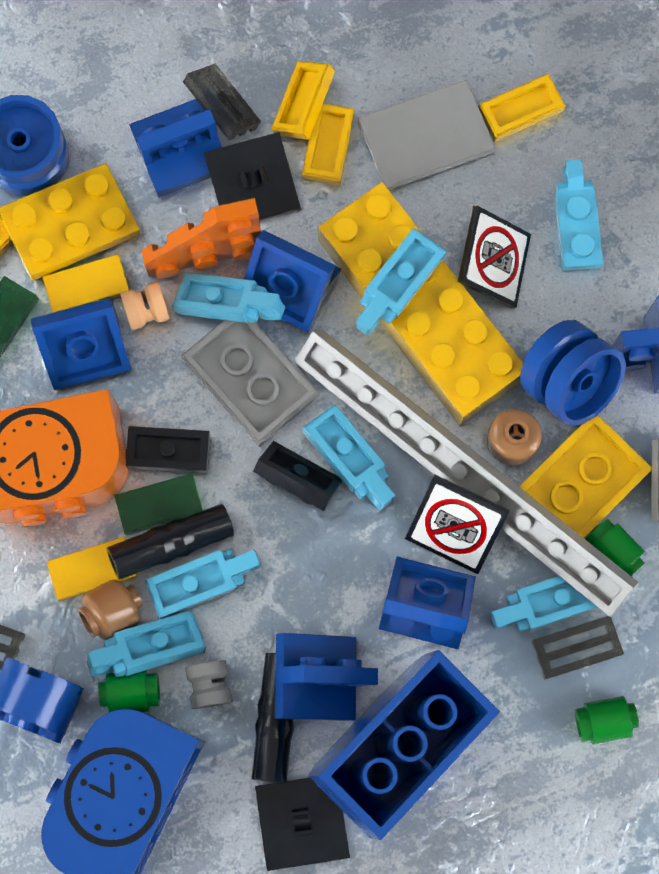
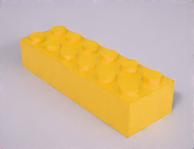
(441, 326)

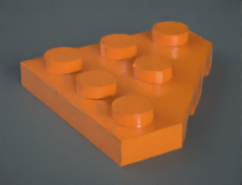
(222, 235)

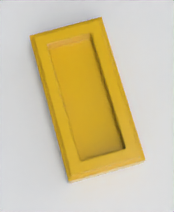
(303, 100)
(521, 107)
(328, 145)
(86, 283)
(83, 571)

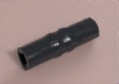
(170, 541)
(272, 734)

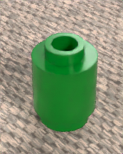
(617, 546)
(130, 692)
(606, 720)

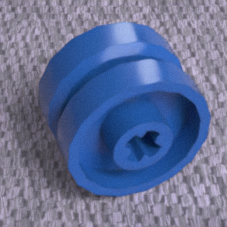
(30, 145)
(572, 372)

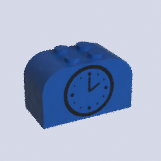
(403, 743)
(116, 793)

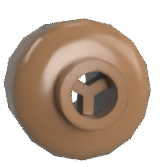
(504, 446)
(110, 609)

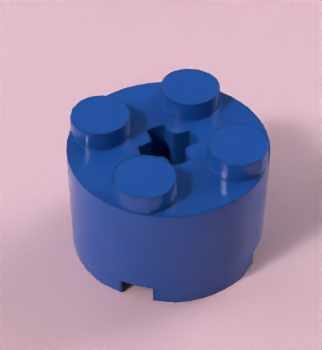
(37, 700)

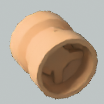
(136, 309)

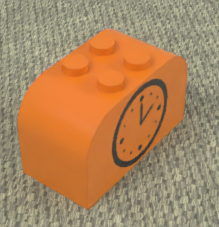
(60, 458)

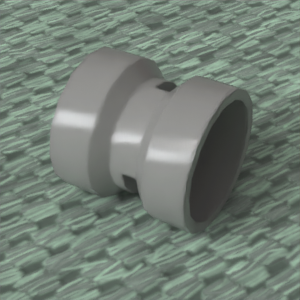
(208, 684)

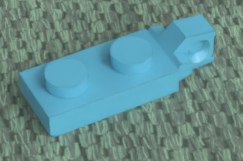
(577, 220)
(399, 280)
(226, 299)
(350, 456)
(199, 580)
(541, 605)
(148, 646)

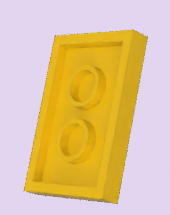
(69, 221)
(587, 476)

